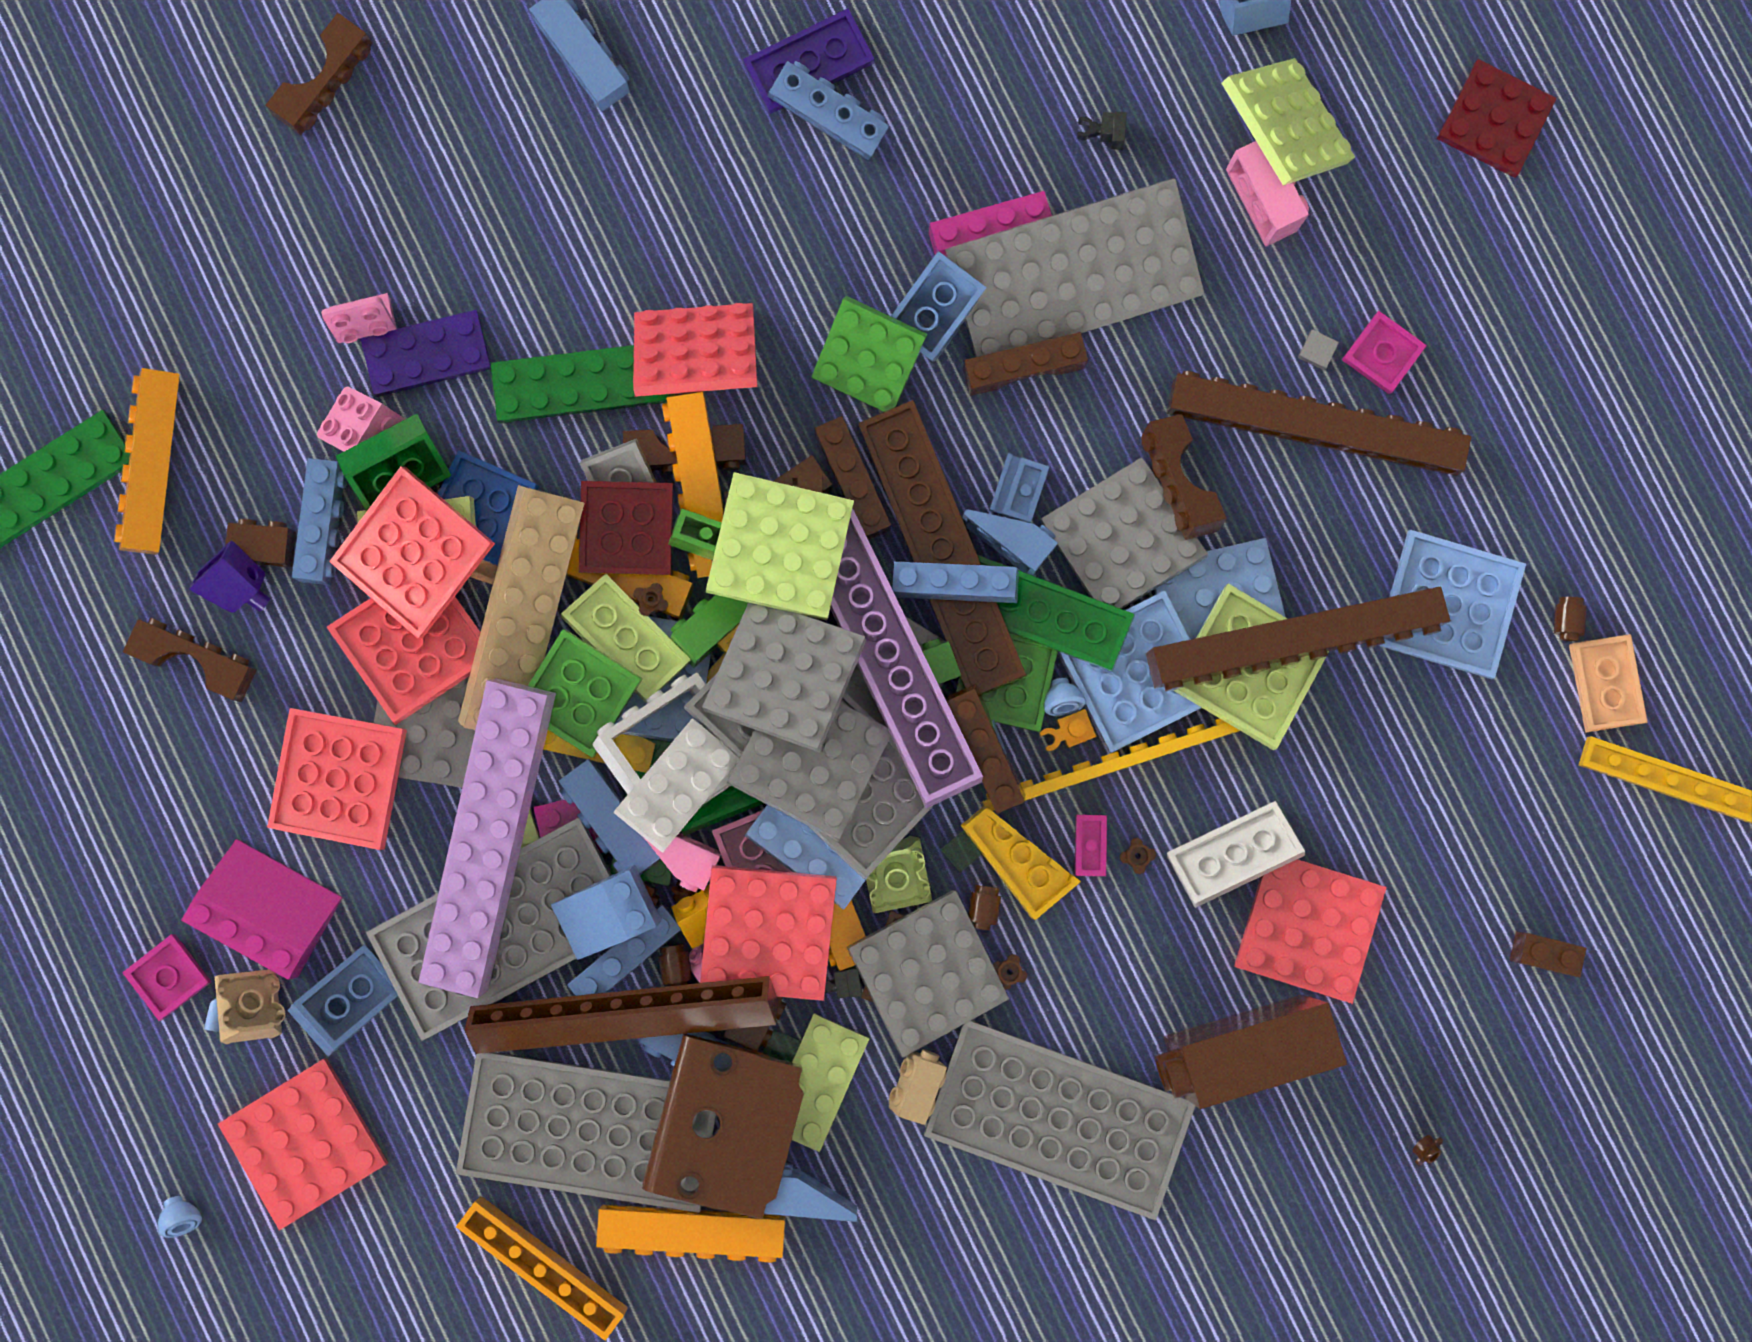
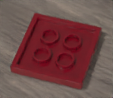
(1496, 118)
(626, 528)

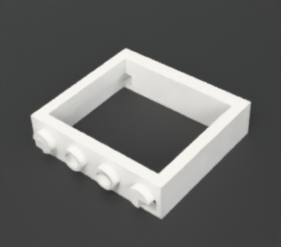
(612, 755)

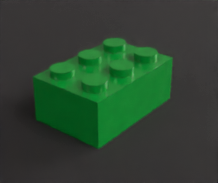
(377, 459)

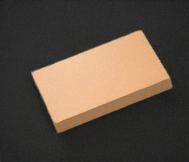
(1608, 683)

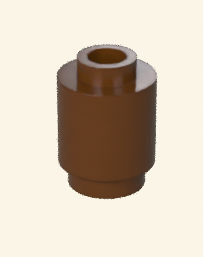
(1570, 618)
(984, 907)
(675, 965)

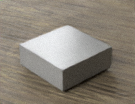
(1318, 349)

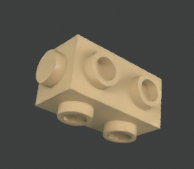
(917, 1087)

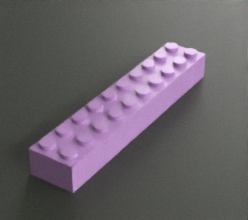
(900, 675)
(487, 837)

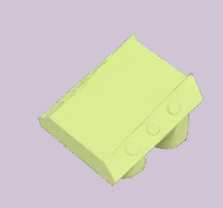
(900, 878)

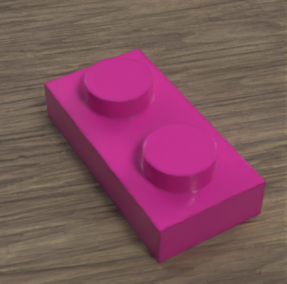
(1090, 845)

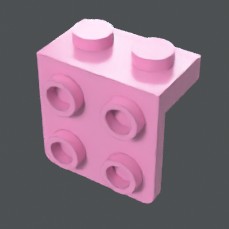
(360, 318)
(355, 420)

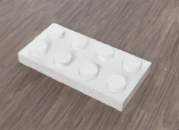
(676, 785)
(1235, 854)

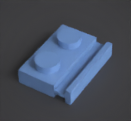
(1019, 488)

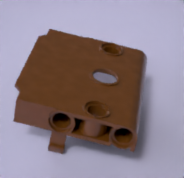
(757, 1116)

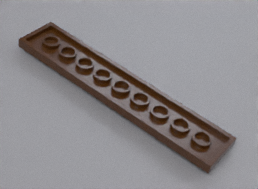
(939, 536)

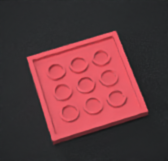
(694, 349)
(411, 552)
(400, 667)
(337, 778)
(769, 927)
(1311, 928)
(302, 1143)

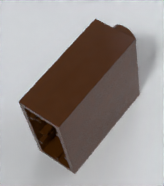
(1251, 1051)

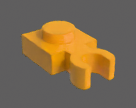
(1072, 729)

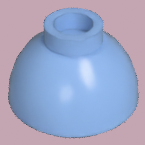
(1063, 698)
(178, 1218)

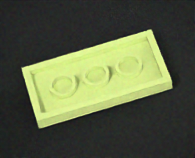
(614, 626)
(828, 1062)

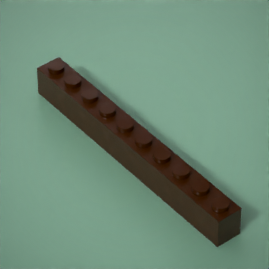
(1319, 424)
(1297, 637)
(622, 1015)

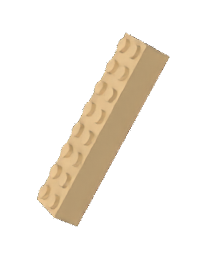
(523, 594)

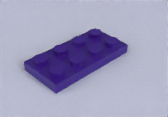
(828, 49)
(426, 353)

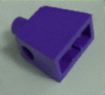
(231, 580)

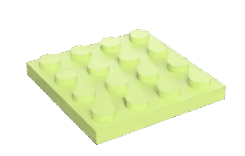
(1288, 120)
(780, 546)
(1256, 702)

